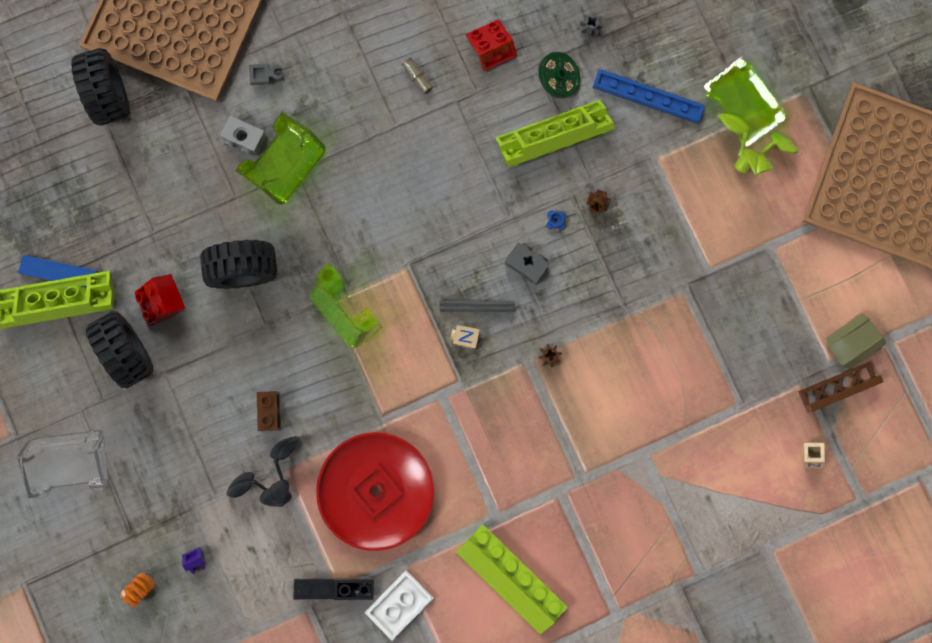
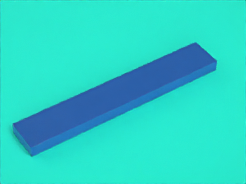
(648, 96)

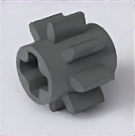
(591, 19)

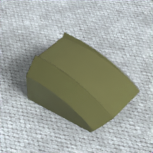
(855, 341)

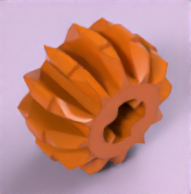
(137, 590)

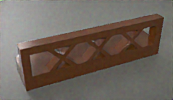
(845, 392)

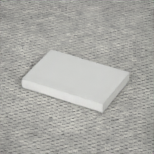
(399, 605)

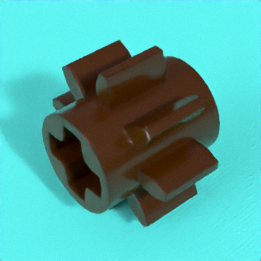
(598, 201)
(552, 351)

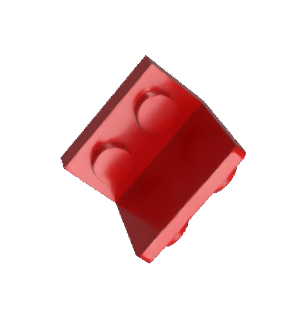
(492, 44)

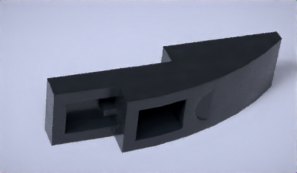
(333, 589)

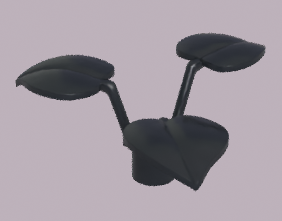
(278, 492)

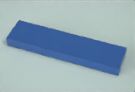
(50, 270)

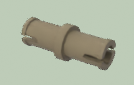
(417, 75)

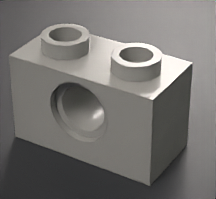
(235, 128)

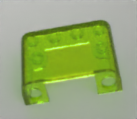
(351, 331)

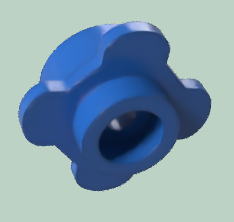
(556, 215)

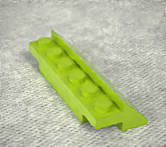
(554, 133)
(56, 299)
(511, 579)

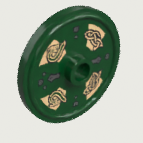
(559, 75)

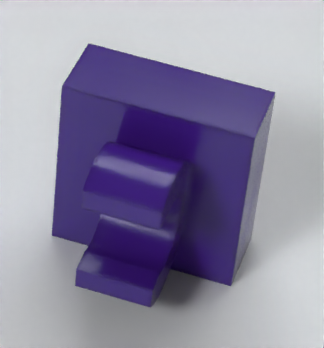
(193, 559)

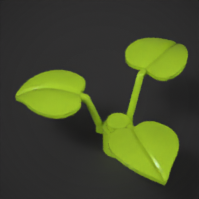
(749, 158)

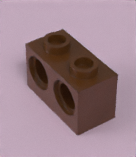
(268, 411)

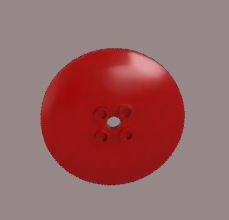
(346, 497)

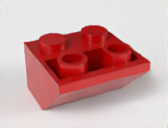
(159, 299)

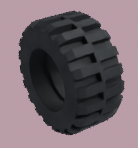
(100, 86)
(238, 264)
(119, 349)

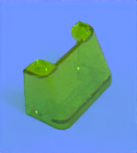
(745, 95)
(284, 161)

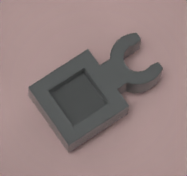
(262, 74)

